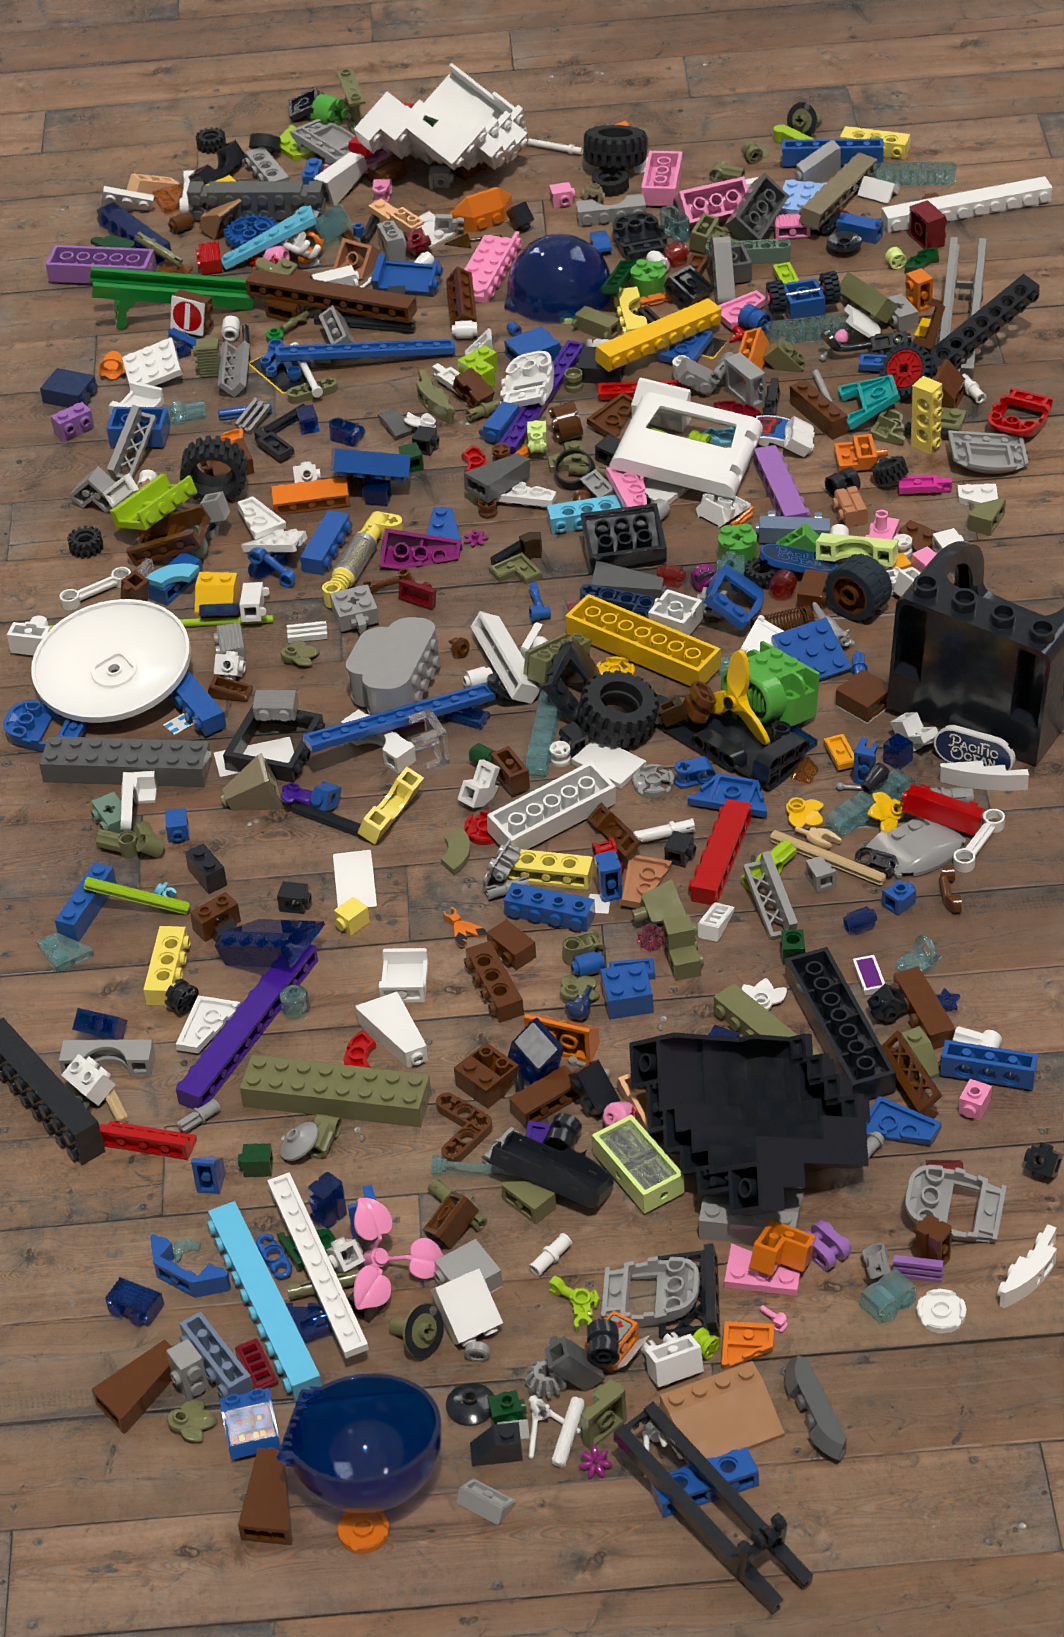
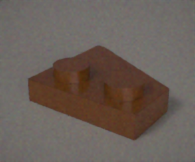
(920, 535)

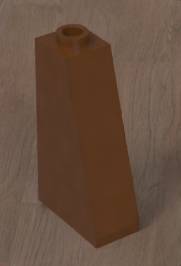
(285, 310)
(134, 1387)
(266, 1503)

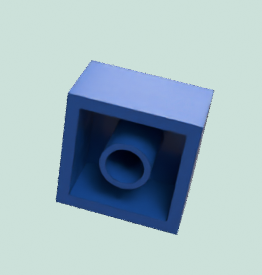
(627, 990)

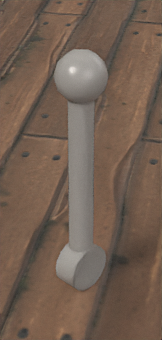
(840, 786)
(573, 1061)

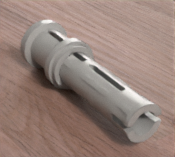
(720, 369)

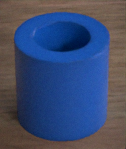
(358, 229)
(514, 328)

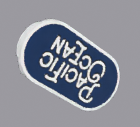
(966, 745)

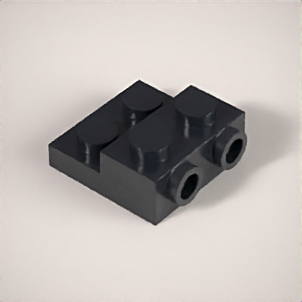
(302, 104)
(688, 286)

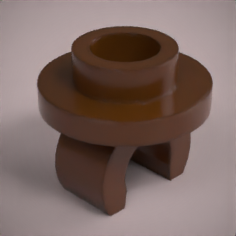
(460, 646)

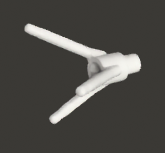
(541, 1412)

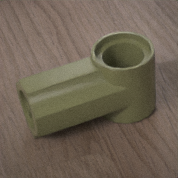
(722, 171)
(147, 840)
(121, 842)
(329, 1128)

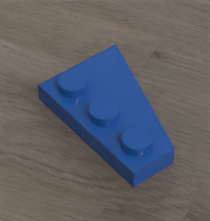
(901, 1123)

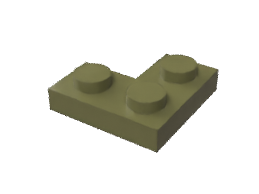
(564, 464)

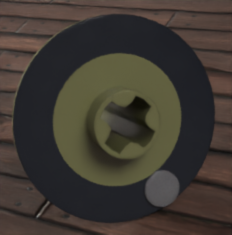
(803, 118)
(420, 1330)

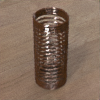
(804, 611)

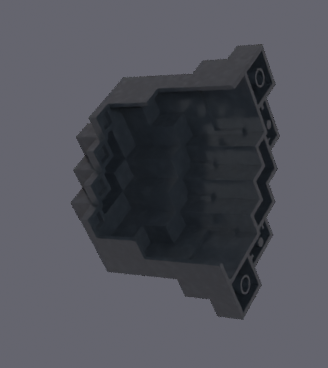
(749, 1113)

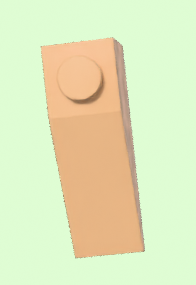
(148, 183)

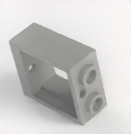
(738, 367)

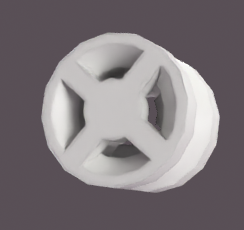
(904, 544)
(560, 754)

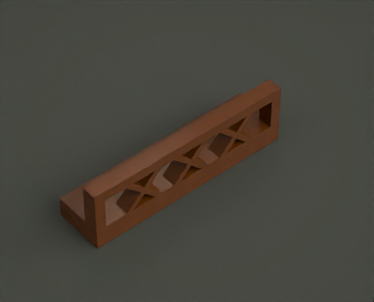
(461, 296)
(906, 1075)

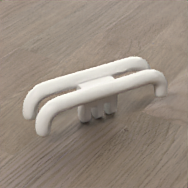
(299, 246)

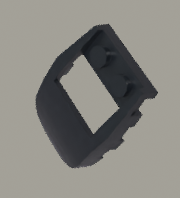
(638, 235)
(581, 663)

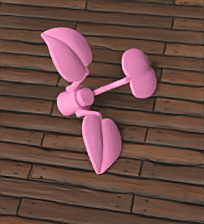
(370, 1286)

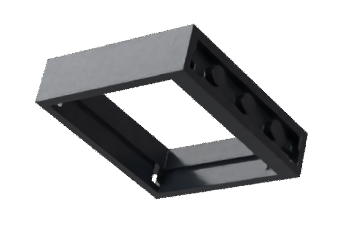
(288, 772)

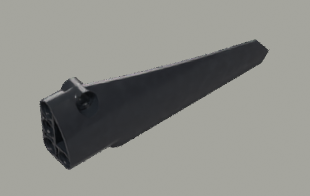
(737, 748)

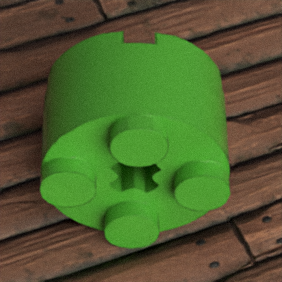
(329, 109)
(648, 277)
(738, 539)

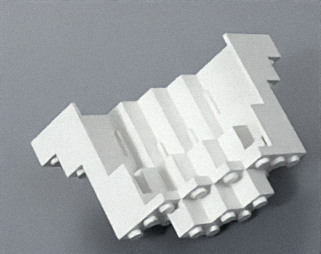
(469, 129)

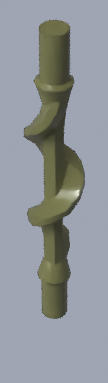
(300, 318)

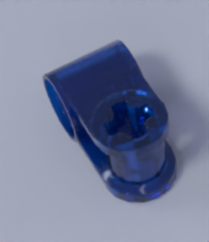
(343, 431)

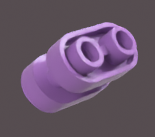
(828, 1245)

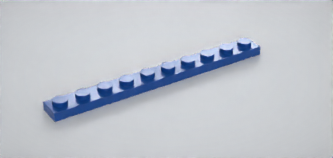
(365, 350)
(397, 717)

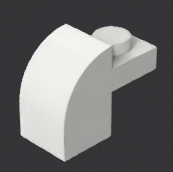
(911, 727)
(482, 787)

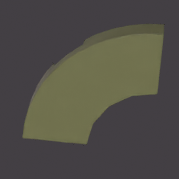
(458, 851)

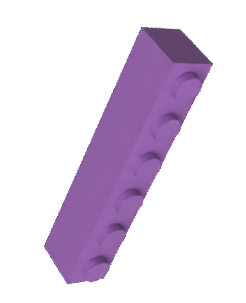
(779, 482)

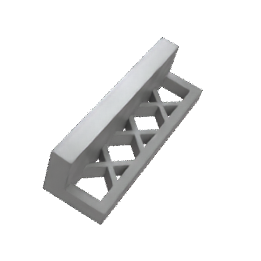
(237, 369)
(126, 439)
(776, 891)

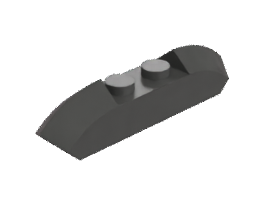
(819, 1416)

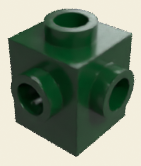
(506, 1407)

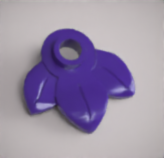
(293, 792)

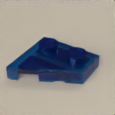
(310, 1321)

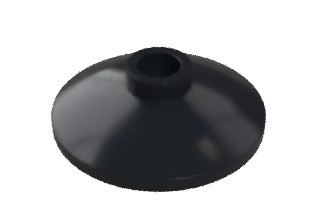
(844, 241)
(498, 687)
(465, 1411)

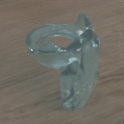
(918, 956)

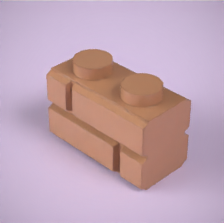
(850, 507)

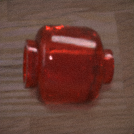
(676, 253)
(783, 583)

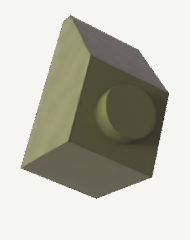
(986, 516)
(924, 1051)
(529, 1199)

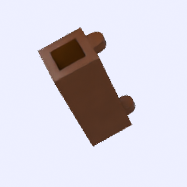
(135, 587)

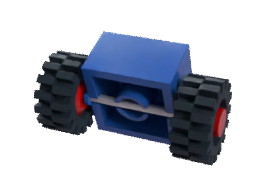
(803, 297)

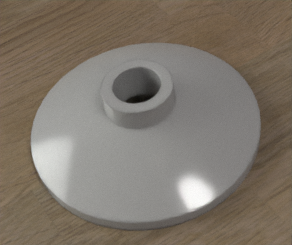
(299, 1141)

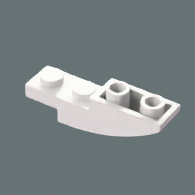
(1029, 1271)

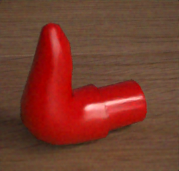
(739, 334)

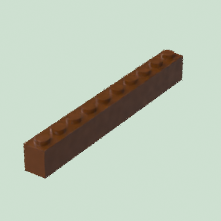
(325, 294)

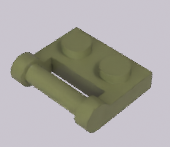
(953, 418)

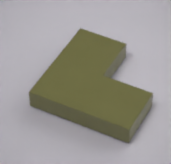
(516, 565)

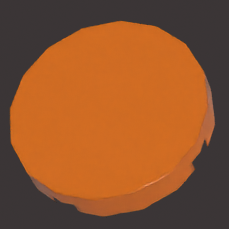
(363, 1532)

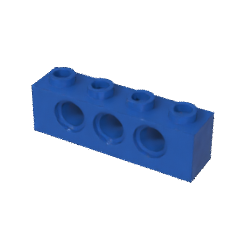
(989, 1064)
(742, 1477)

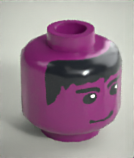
(701, 576)

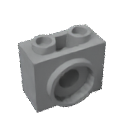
(392, 241)

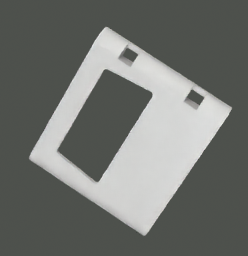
(682, 459)

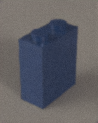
(68, 388)

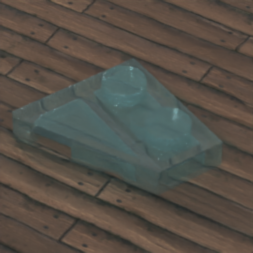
(63, 951)

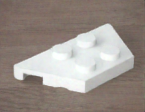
(278, 541)

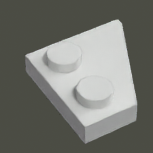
(976, 494)

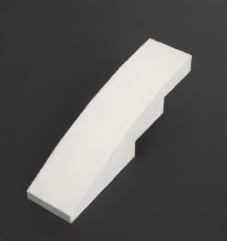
(977, 776)

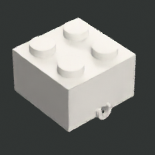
(677, 611)

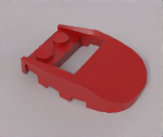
(1020, 399)

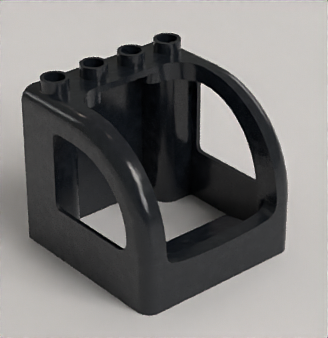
(977, 657)

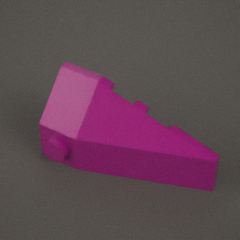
(412, 549)

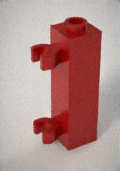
(942, 809)

